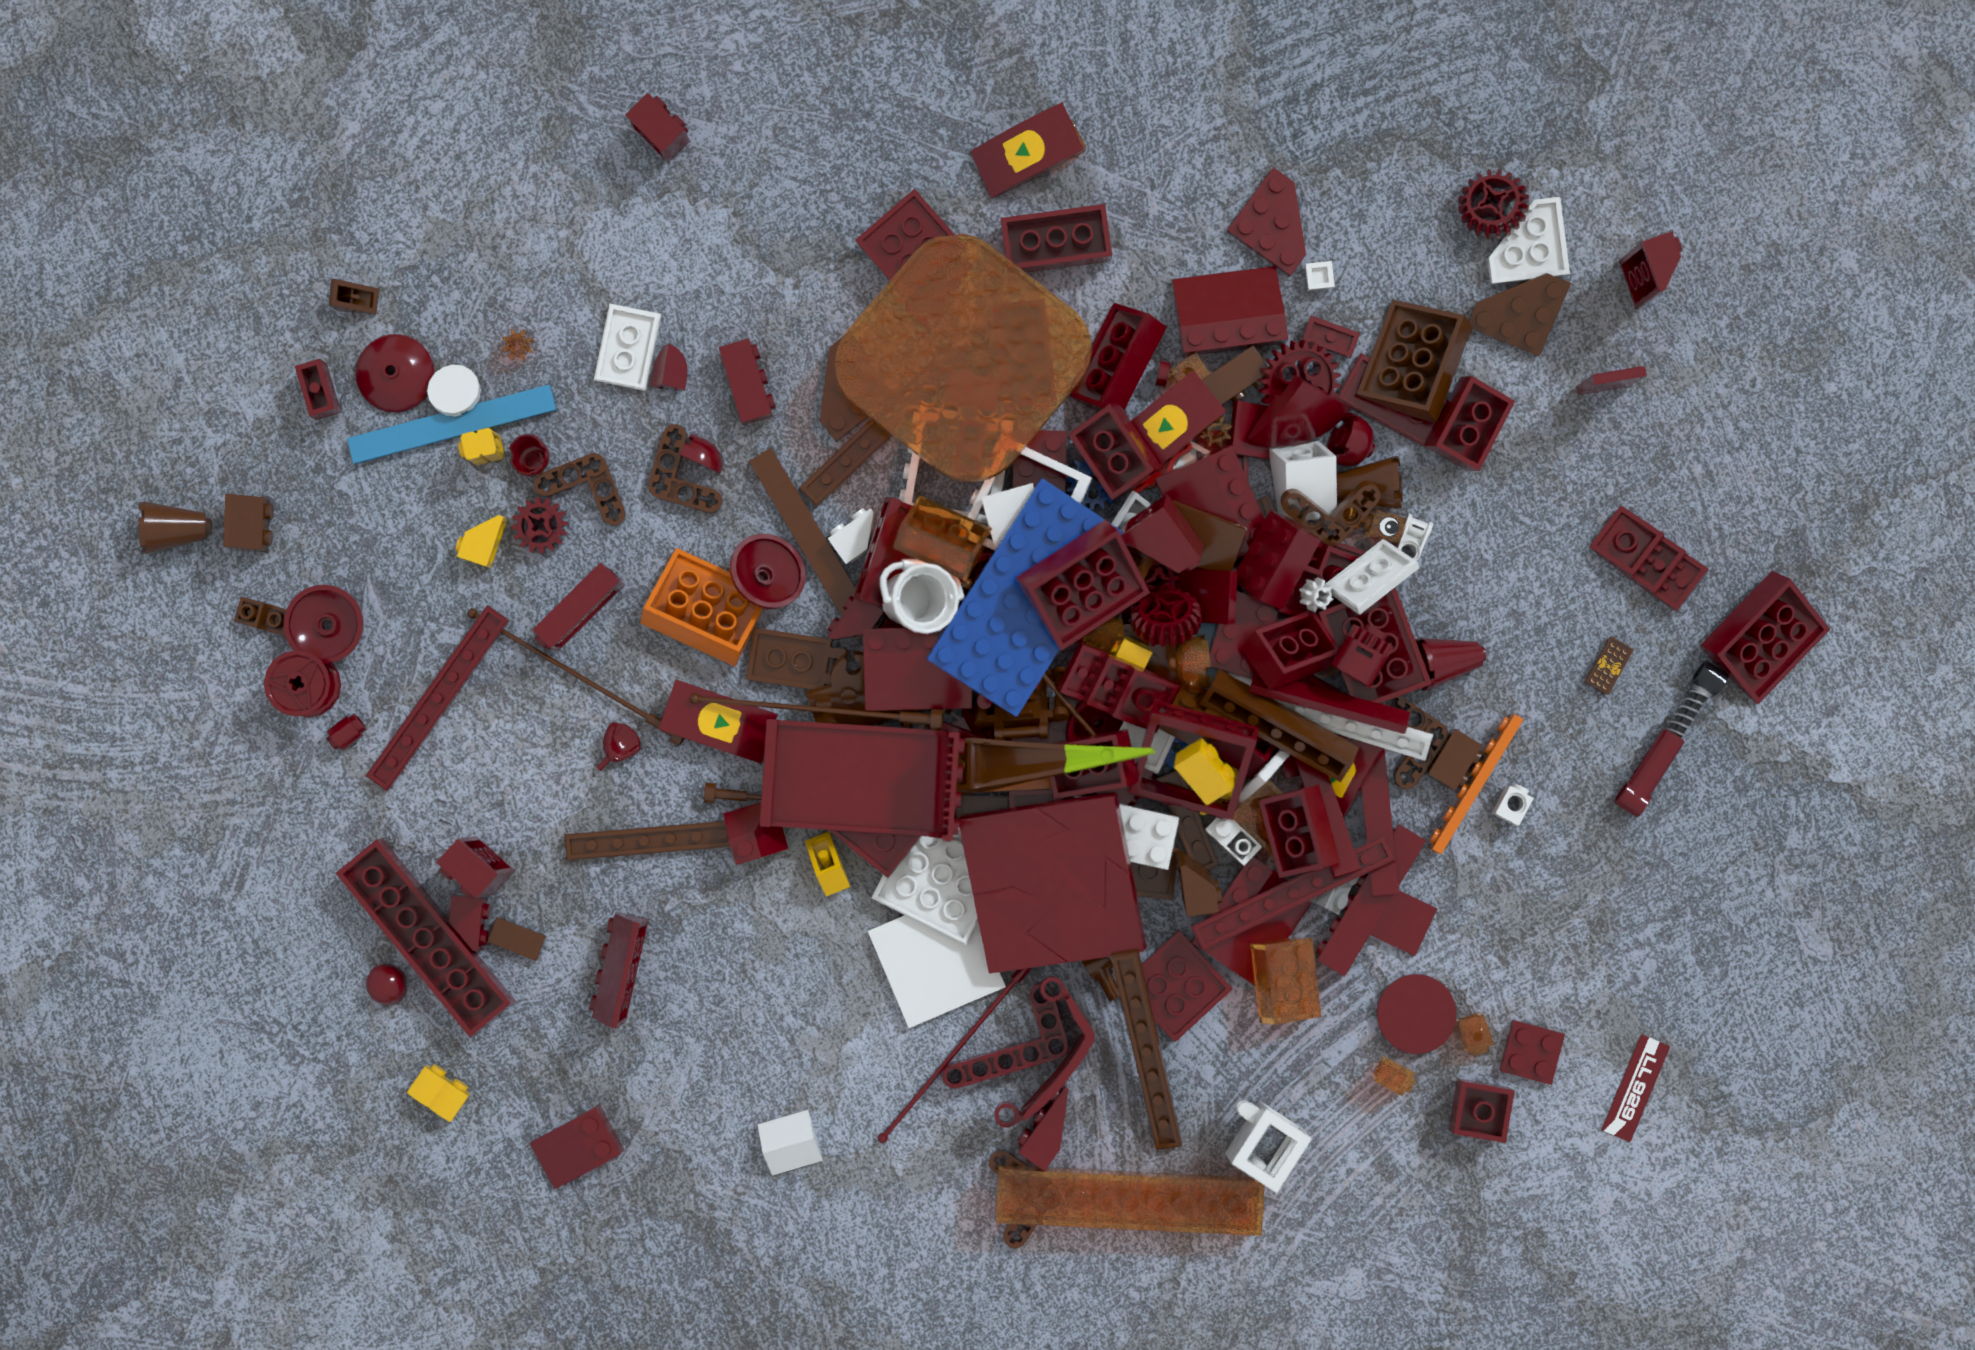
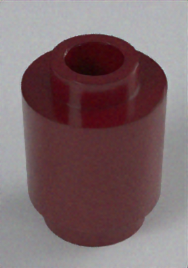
(346, 732)

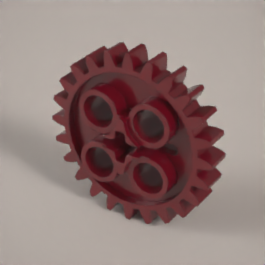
(1320, 376)

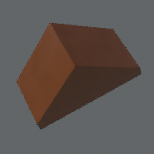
(353, 297)

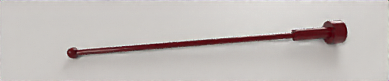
(1017, 977)

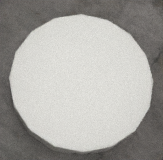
(454, 390)

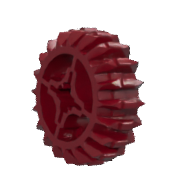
(1511, 192)
(1166, 617)

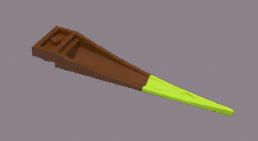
(1003, 763)

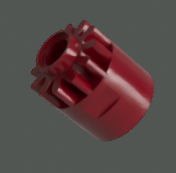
(1363, 653)

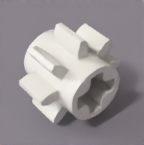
(1316, 594)

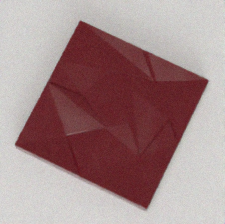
(1052, 882)

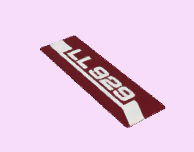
(1635, 1088)

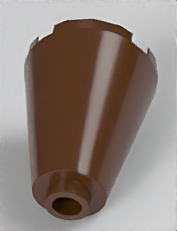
(1382, 473)
(170, 527)

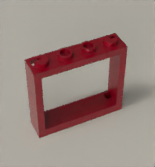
(1203, 725)

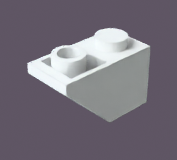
(854, 538)
(1233, 839)

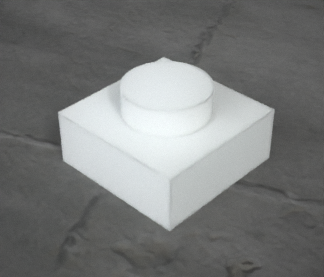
(1319, 276)

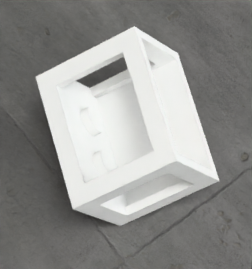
(1258, 1119)

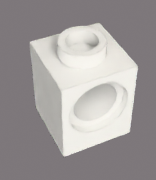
(1502, 810)

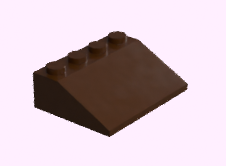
(1415, 359)

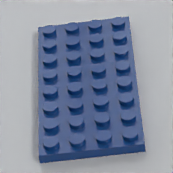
(996, 635)

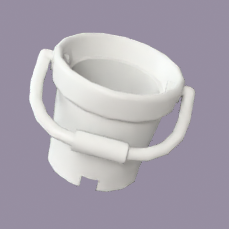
(921, 596)

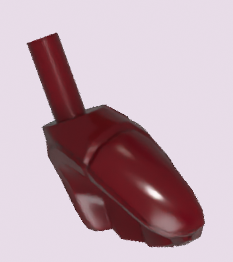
(619, 744)

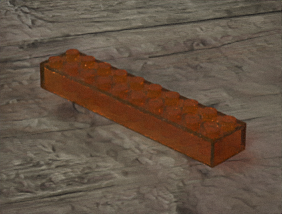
(1129, 1200)

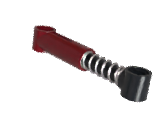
(1637, 791)

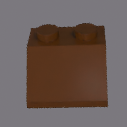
(247, 523)
(1198, 888)

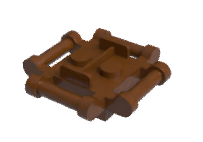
(1033, 718)

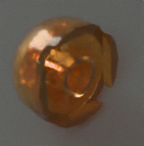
(1191, 662)

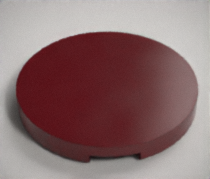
(1416, 1013)

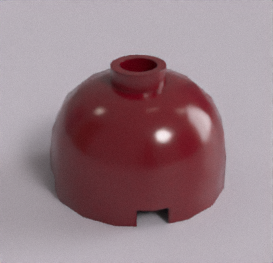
(1351, 441)

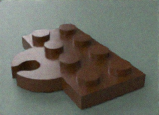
(845, 692)

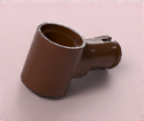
(1102, 971)

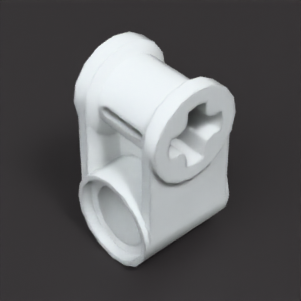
(1415, 535)

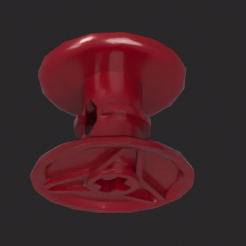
(291, 698)

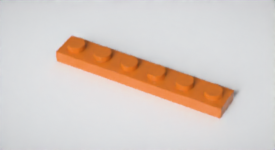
(1480, 772)

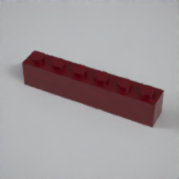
(1364, 909)

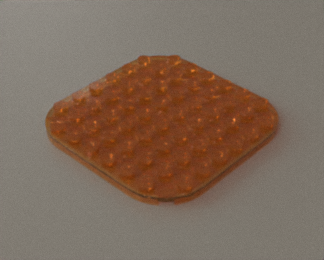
(963, 357)

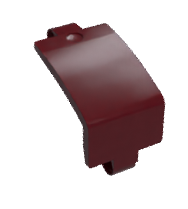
(1063, 1071)

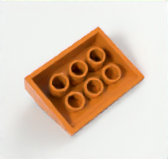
(701, 608)

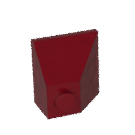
(748, 838)

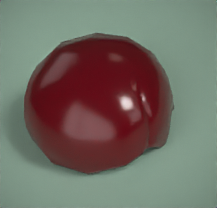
(529, 455)
(386, 984)

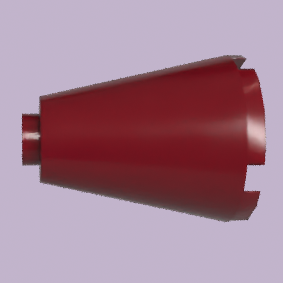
(1449, 658)

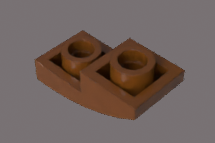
(260, 615)

